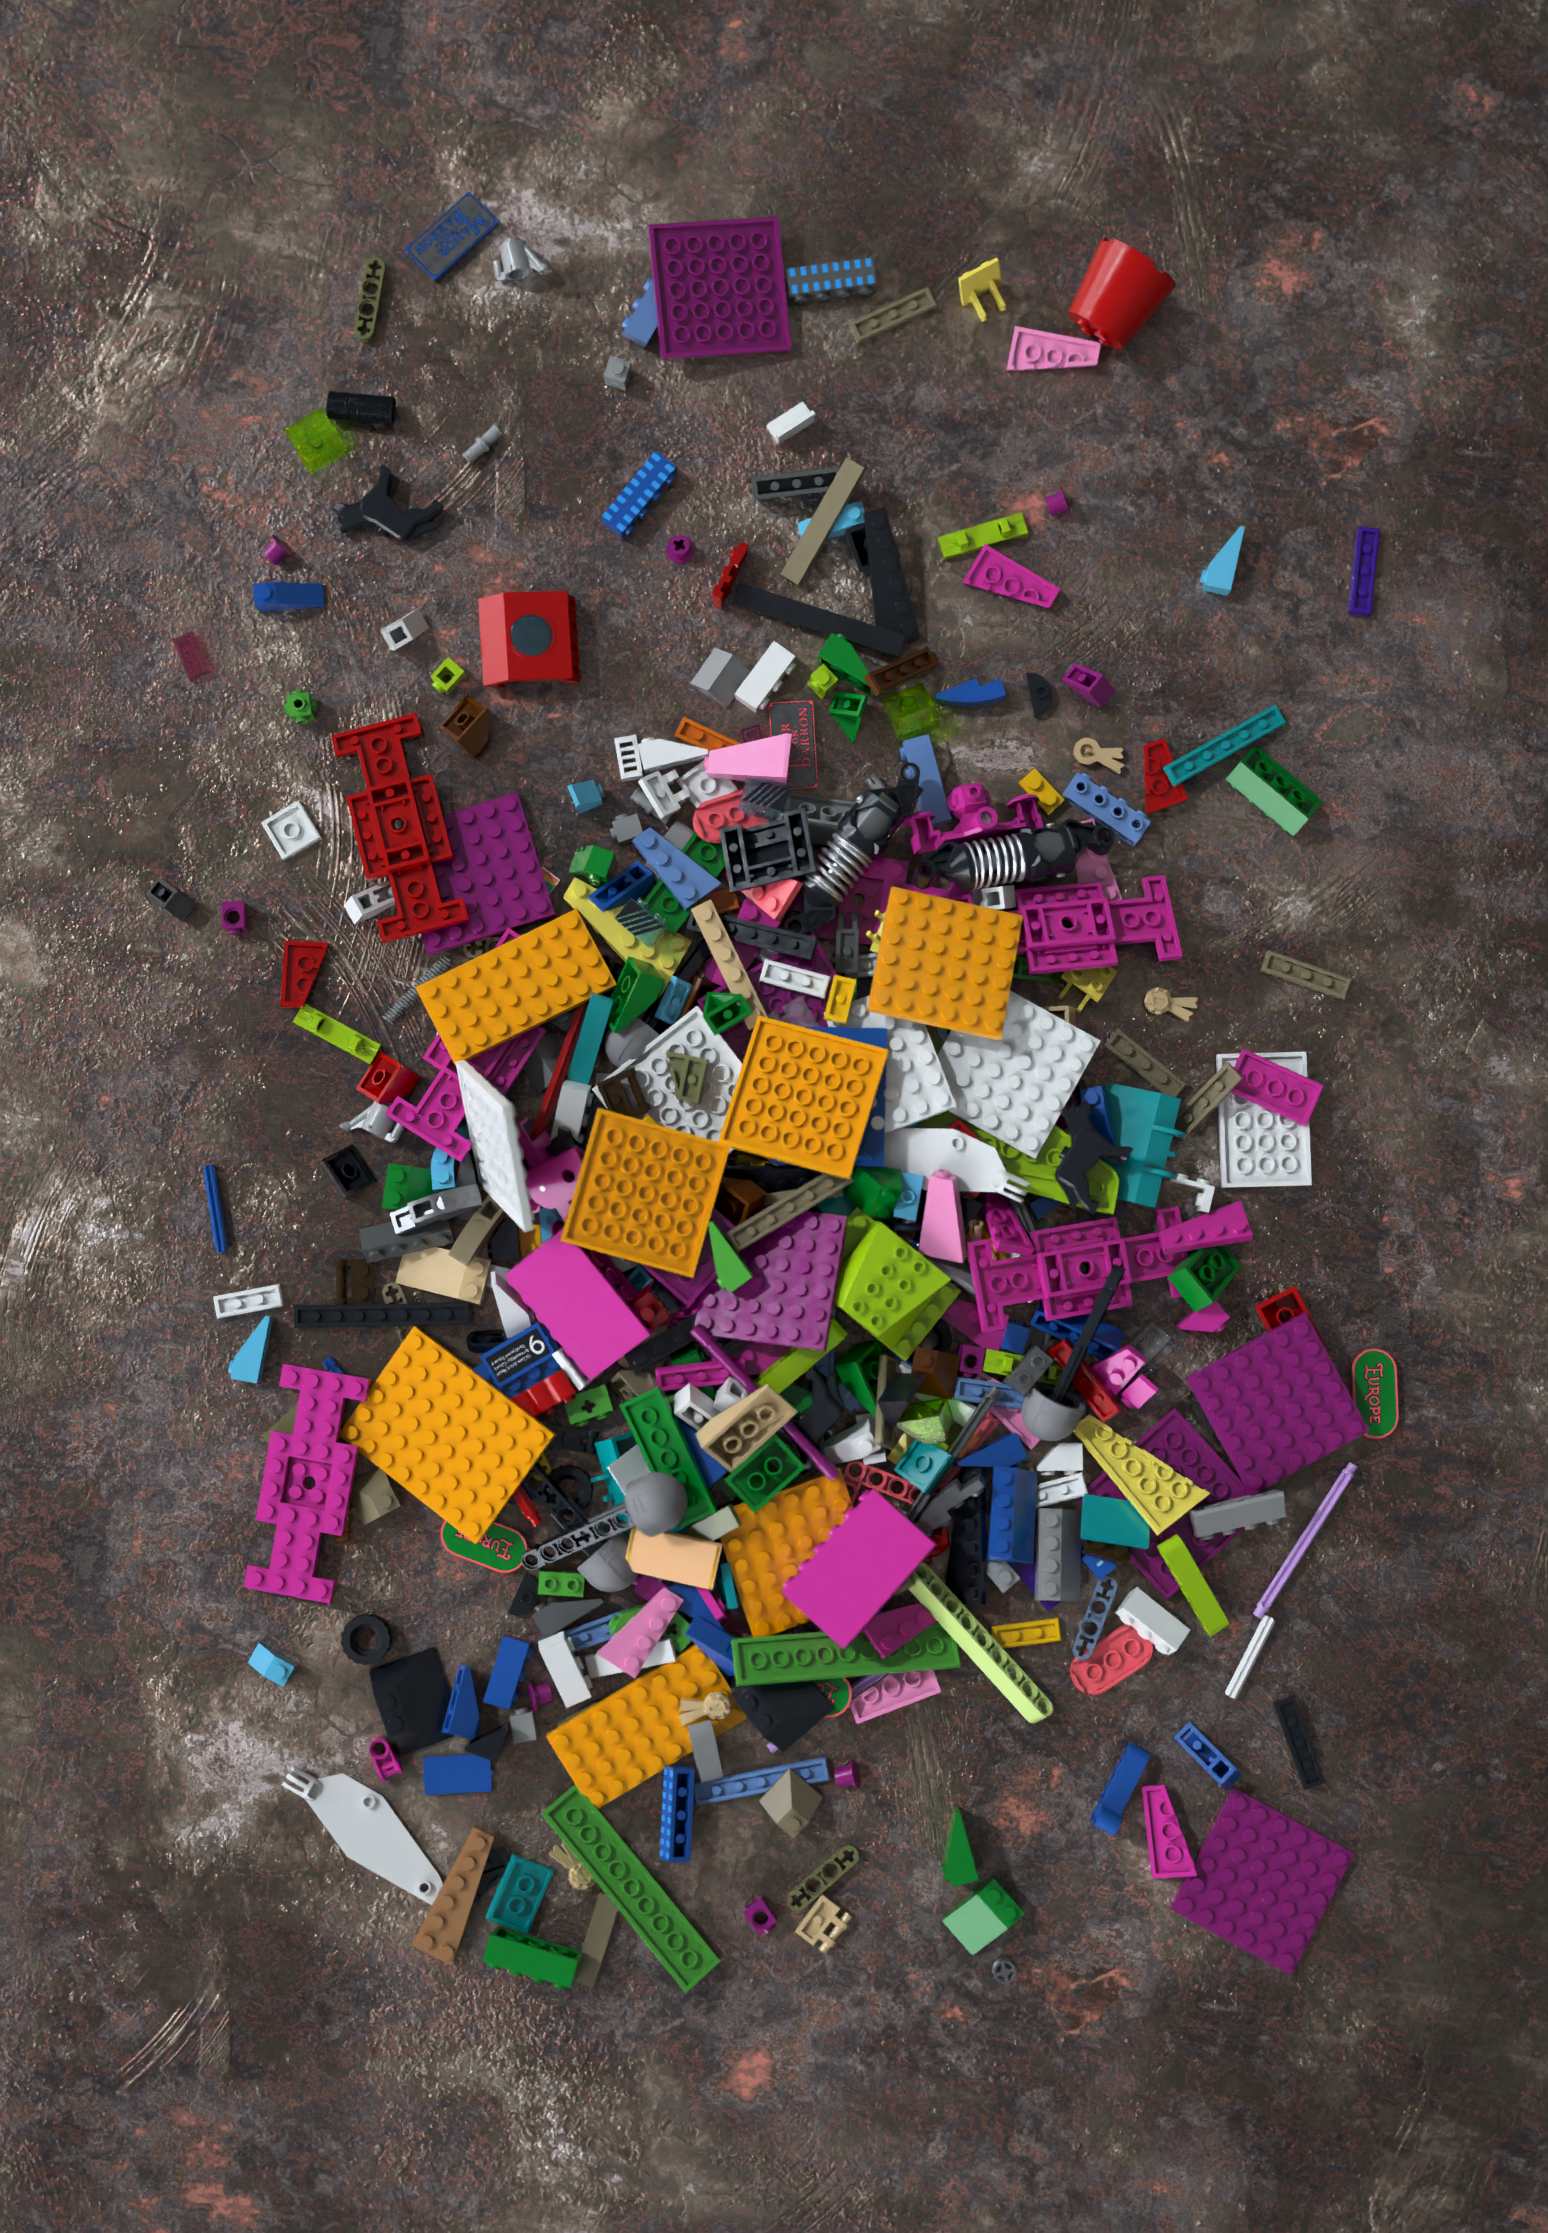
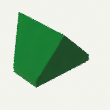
(848, 712)
(724, 1011)

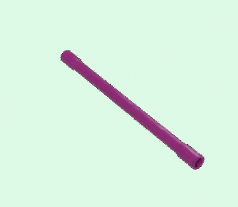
(748, 1384)

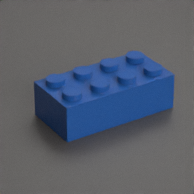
(529, 1378)

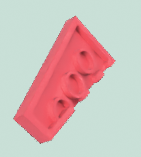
(774, 897)

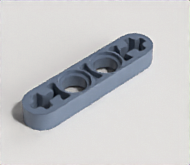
(1098, 1619)

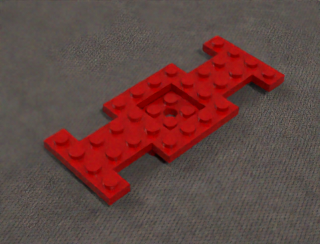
(403, 852)

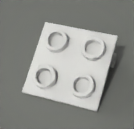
(629, 1467)

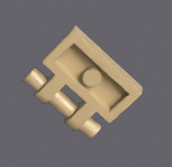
(818, 1919)

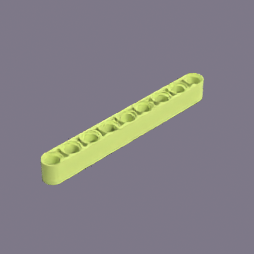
(980, 1645)

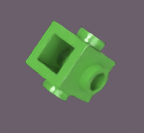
(305, 712)

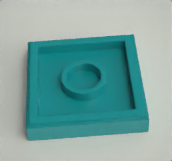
(923, 1465)
(726, 1585)

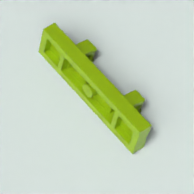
(986, 533)
(337, 1034)
(1003, 1363)

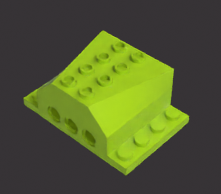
(890, 1286)

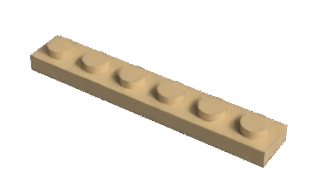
(727, 958)

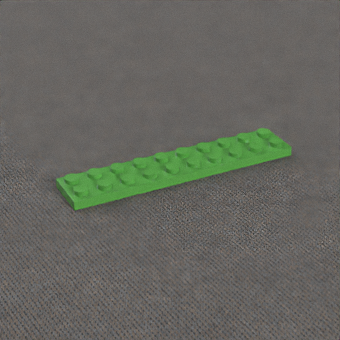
(820, 1657)
(630, 1888)

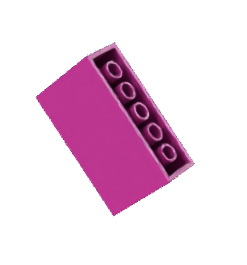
(581, 1302)
(858, 1567)

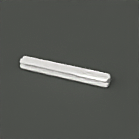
(1250, 1657)

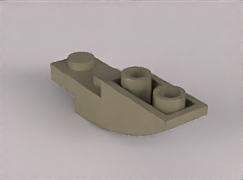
(477, 1231)

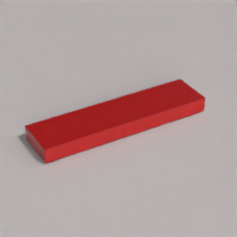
(1087, 1383)

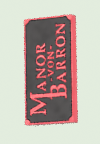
(798, 720)

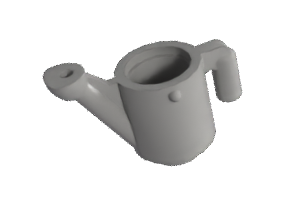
(517, 261)
(376, 1123)

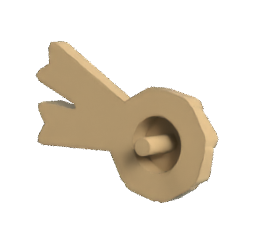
(1088, 751)
(1160, 1001)
(716, 1706)
(578, 1876)

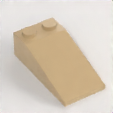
(441, 1274)
(744, 1427)

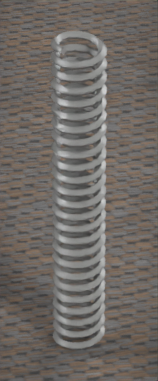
(411, 995)

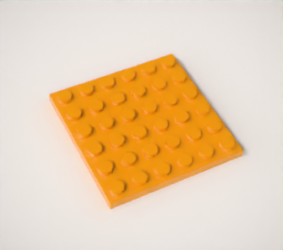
(945, 963)
(803, 1097)
(645, 1192)
(776, 1543)

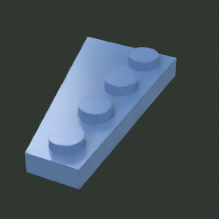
(678, 872)

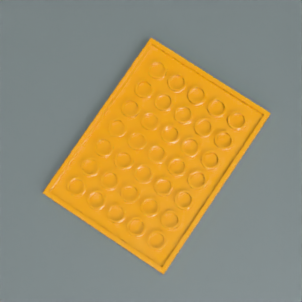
(447, 1434)

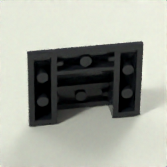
(768, 851)
(412, 1700)
(782, 1709)

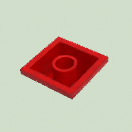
(387, 1080)

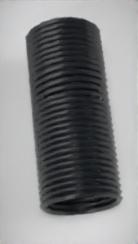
(368, 407)

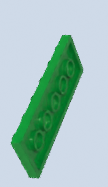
(661, 900)
(668, 1451)

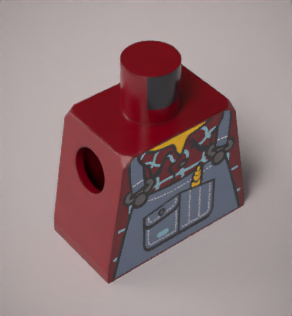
(656, 1304)

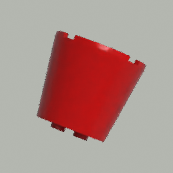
(1118, 294)

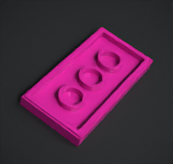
(1276, 1088)

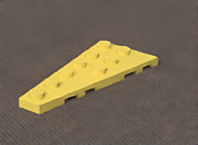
(665, 953)
(1146, 1481)

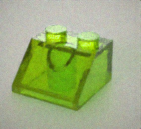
(315, 440)
(911, 712)
(927, 1420)

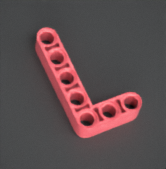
(884, 1486)

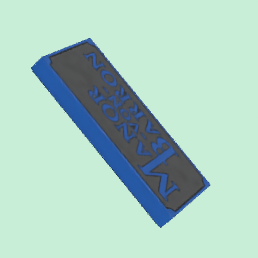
(452, 236)

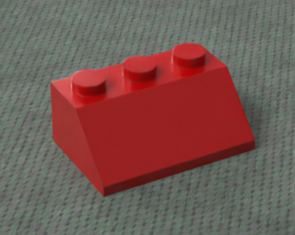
(1282, 1308)

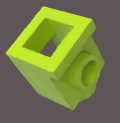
(447, 668)
(822, 681)

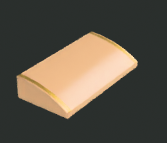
(674, 1557)

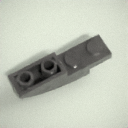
(436, 1207)
(951, 1496)

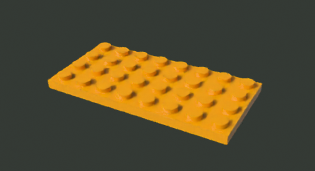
(516, 987)
(639, 1727)

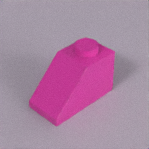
(1206, 1319)
(1137, 1391)

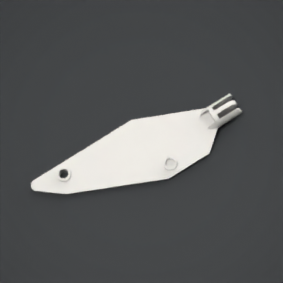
(973, 1161)
(368, 1831)

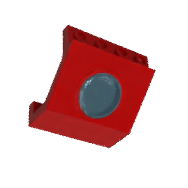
(528, 637)

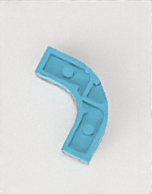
(443, 1166)

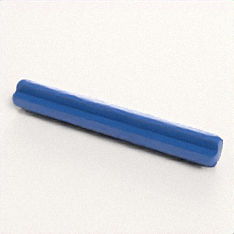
(215, 1208)

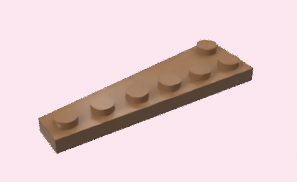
(449, 1912)

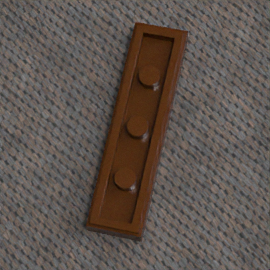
(901, 671)

